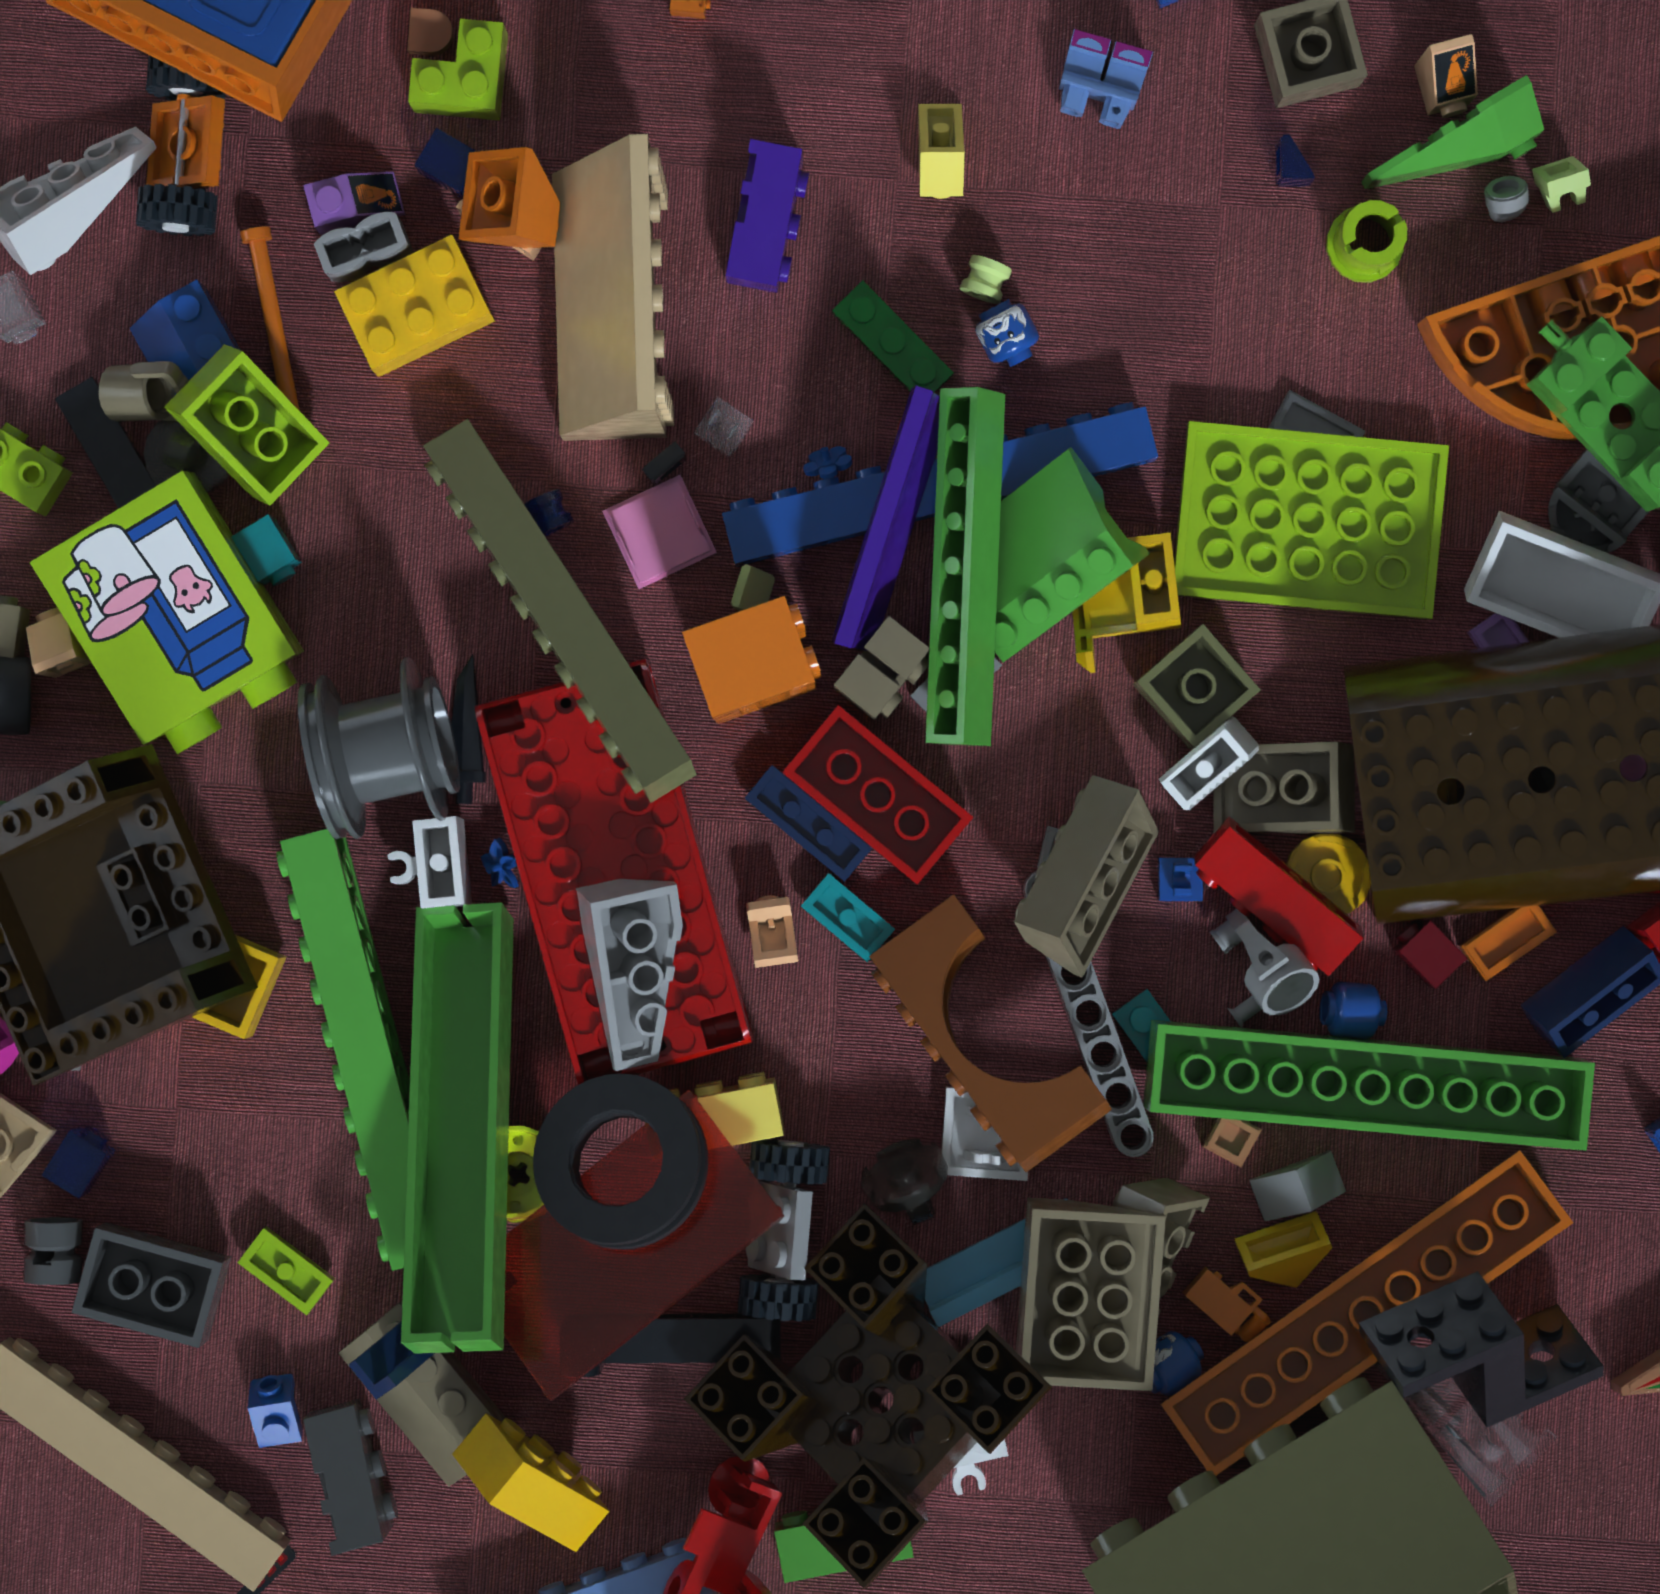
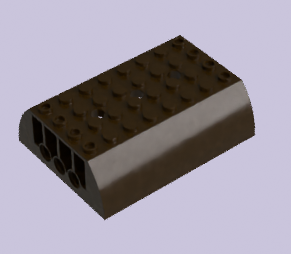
(1488, 724)

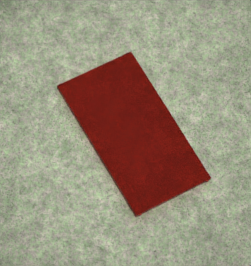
(583, 1301)

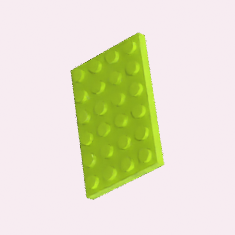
(1310, 520)

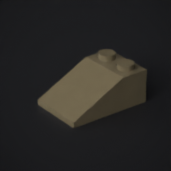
(1291, 790)

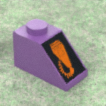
(351, 198)

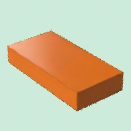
(1506, 940)

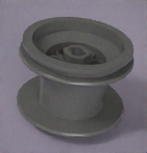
(377, 748)

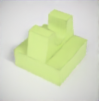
(1561, 178)

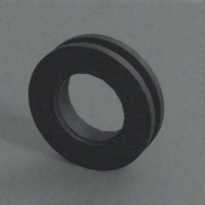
(568, 1130)

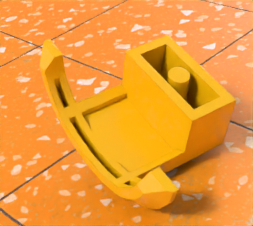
(1133, 603)

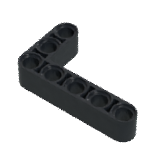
(693, 1339)

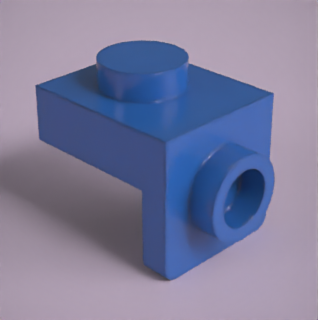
(274, 1410)

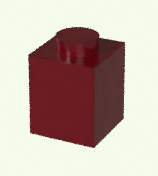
(1428, 952)

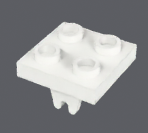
(968, 1147)

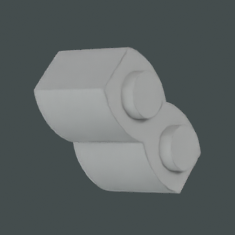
(353, 251)

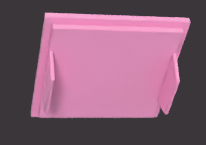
(659, 531)

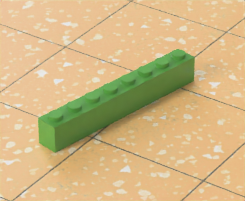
(965, 566)

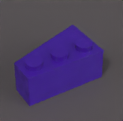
(767, 216)

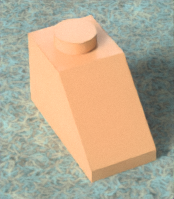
(54, 646)

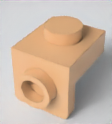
(772, 931)

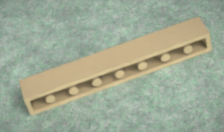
(137, 1466)

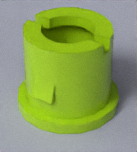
(1362, 264)

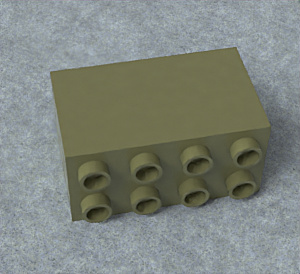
(1323, 1513)

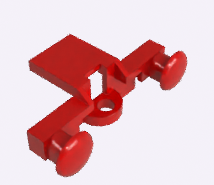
(729, 1540)

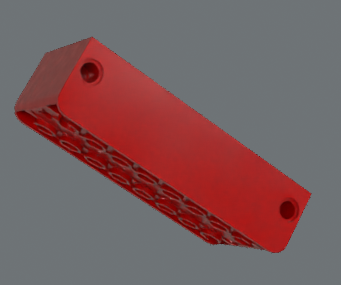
(585, 826)

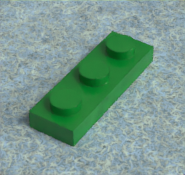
(891, 340)

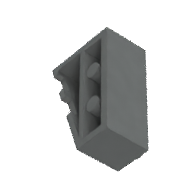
(350, 1475)

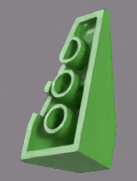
(1491, 131)

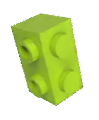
(29, 474)

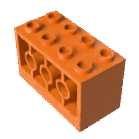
(752, 659)

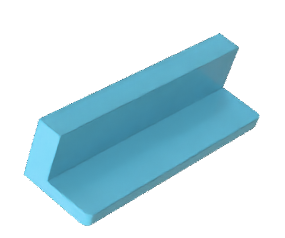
(975, 1274)

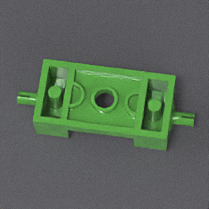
(1584, 384)

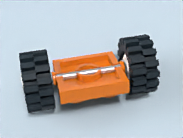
(186, 154)

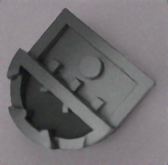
(1593, 506)

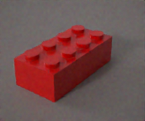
(877, 794)

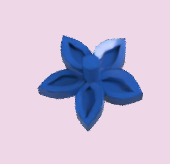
(499, 864)

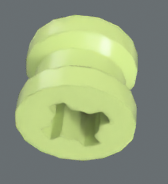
(985, 279)

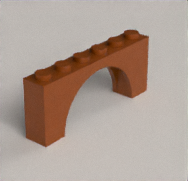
(1027, 1116)

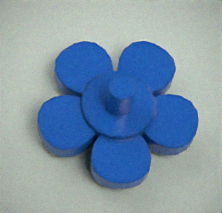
(827, 462)

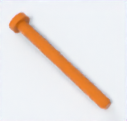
(257, 238)

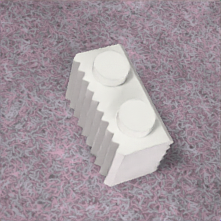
(1209, 763)

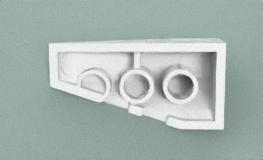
(52, 211)

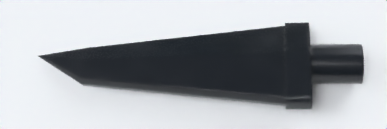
(467, 734)

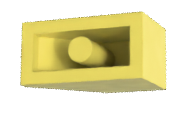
(941, 150)

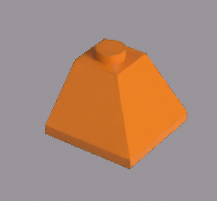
(508, 200)

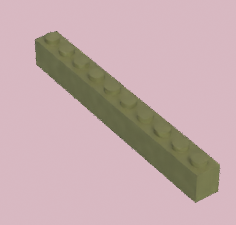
(560, 612)

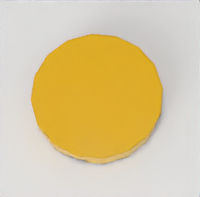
(1334, 868)

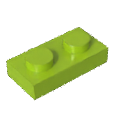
(286, 1270)

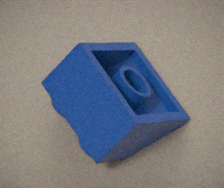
(183, 329)

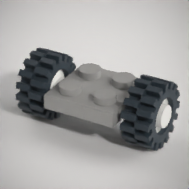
(784, 1246)

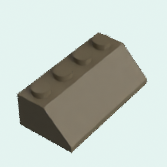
(1087, 874)
(432, 1404)

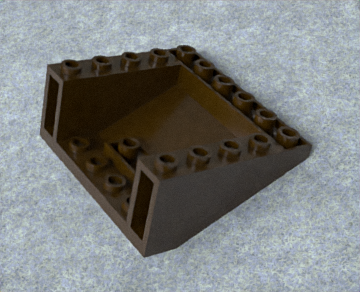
(106, 915)

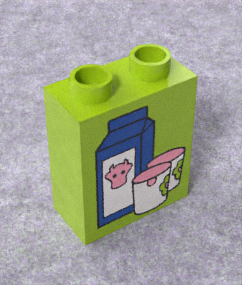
(170, 612)

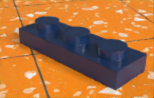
(808, 823)

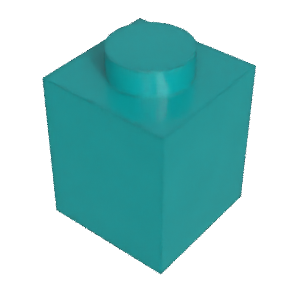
(267, 551)

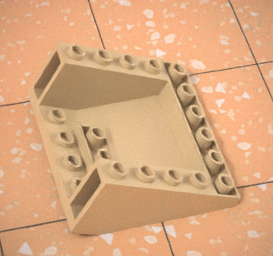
(610, 295)

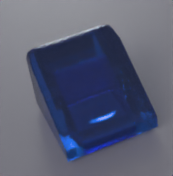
(1291, 165)

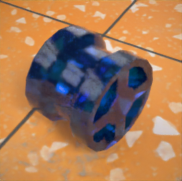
(549, 512)

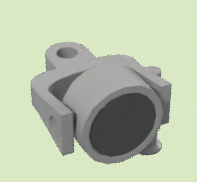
(1278, 976)

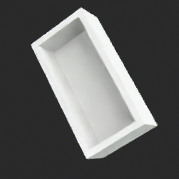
(1559, 582)

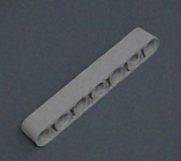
(1101, 1031)

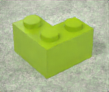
(471, 84)

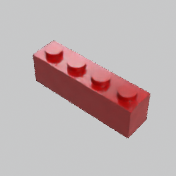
(1277, 896)

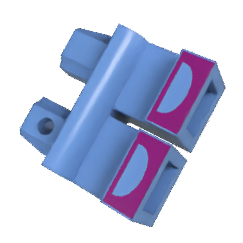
(1083, 74)

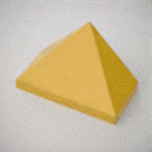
(1285, 1250)

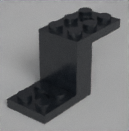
(1480, 1349)

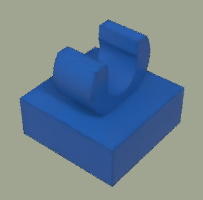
(1179, 880)

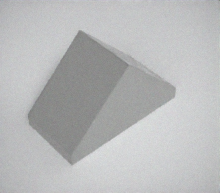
(1298, 1187)

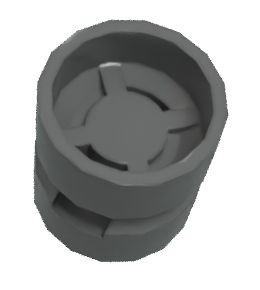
(49, 1235)

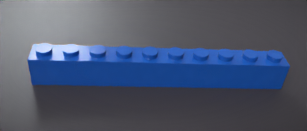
(843, 509)

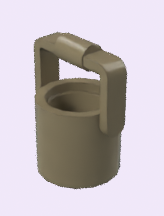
(140, 390)

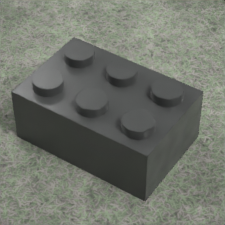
(151, 1284)

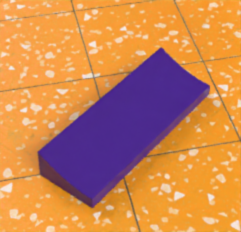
(890, 521)

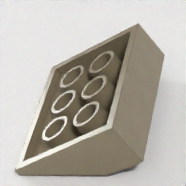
(1090, 1293)

